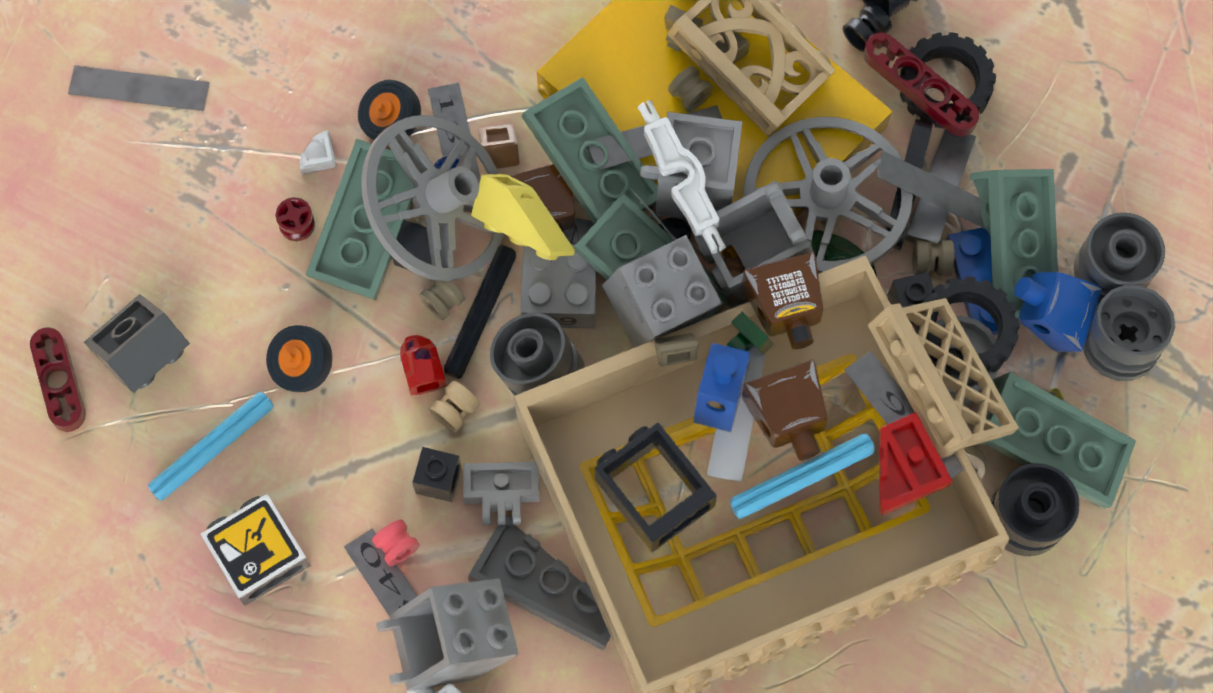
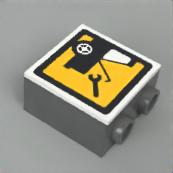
(255, 549)

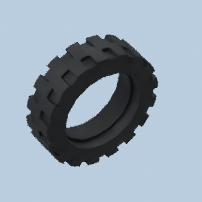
(960, 50)
(992, 301)

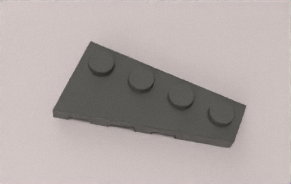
(540, 584)

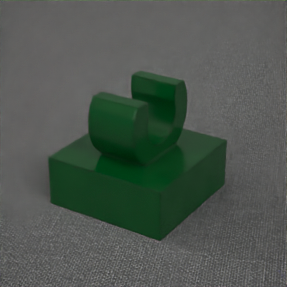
(749, 335)

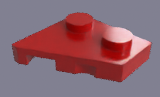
(908, 464)

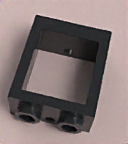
(678, 518)

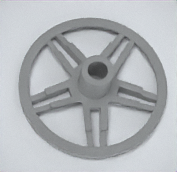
(830, 188)
(436, 194)

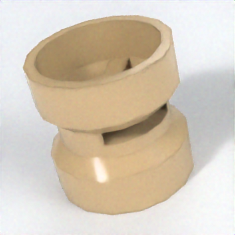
(454, 406)

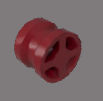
(292, 211)

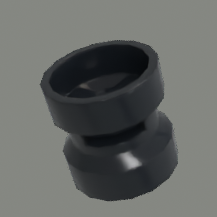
(870, 21)

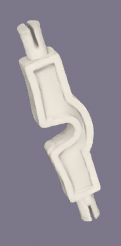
(690, 193)

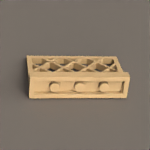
(927, 384)

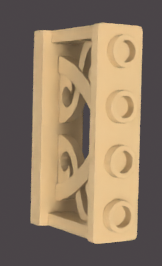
(735, 82)

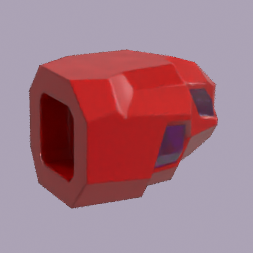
(421, 365)

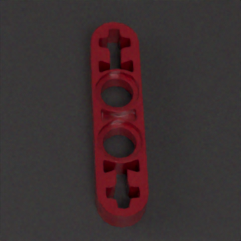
(925, 80)

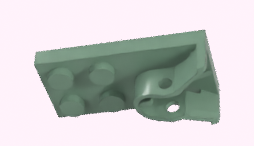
(563, 127)
(1021, 222)
(624, 236)
(348, 249)
(1062, 437)

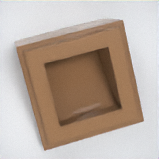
(500, 144)

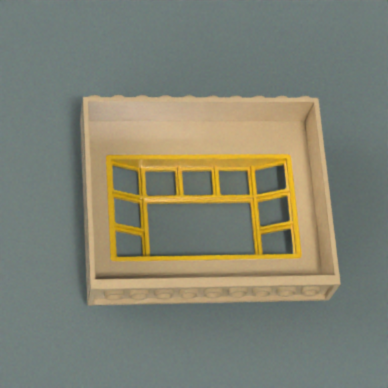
(718, 635)

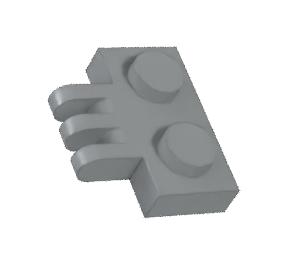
(501, 488)

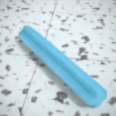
(210, 446)
(802, 476)

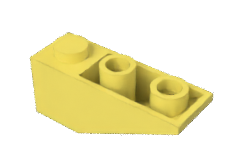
(517, 211)

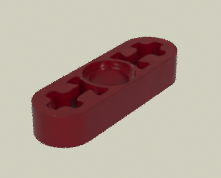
(54, 406)

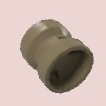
(933, 257)

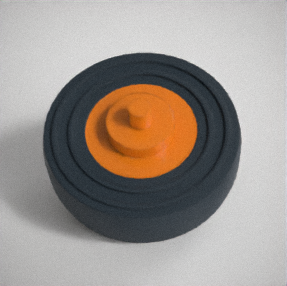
(385, 105)
(299, 358)

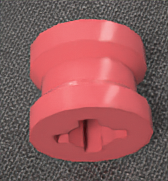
(395, 542)

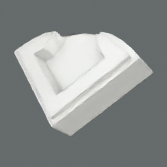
(318, 154)

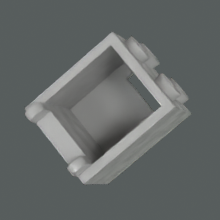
(715, 146)
(761, 232)
(661, 292)
(451, 634)

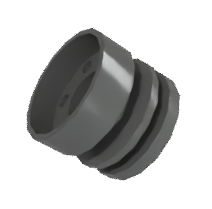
(1129, 332)

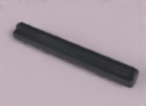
(480, 312)

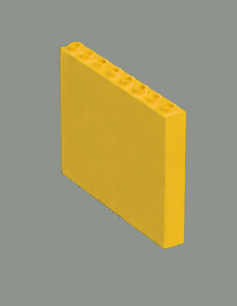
(629, 62)

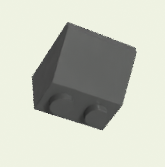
(137, 343)

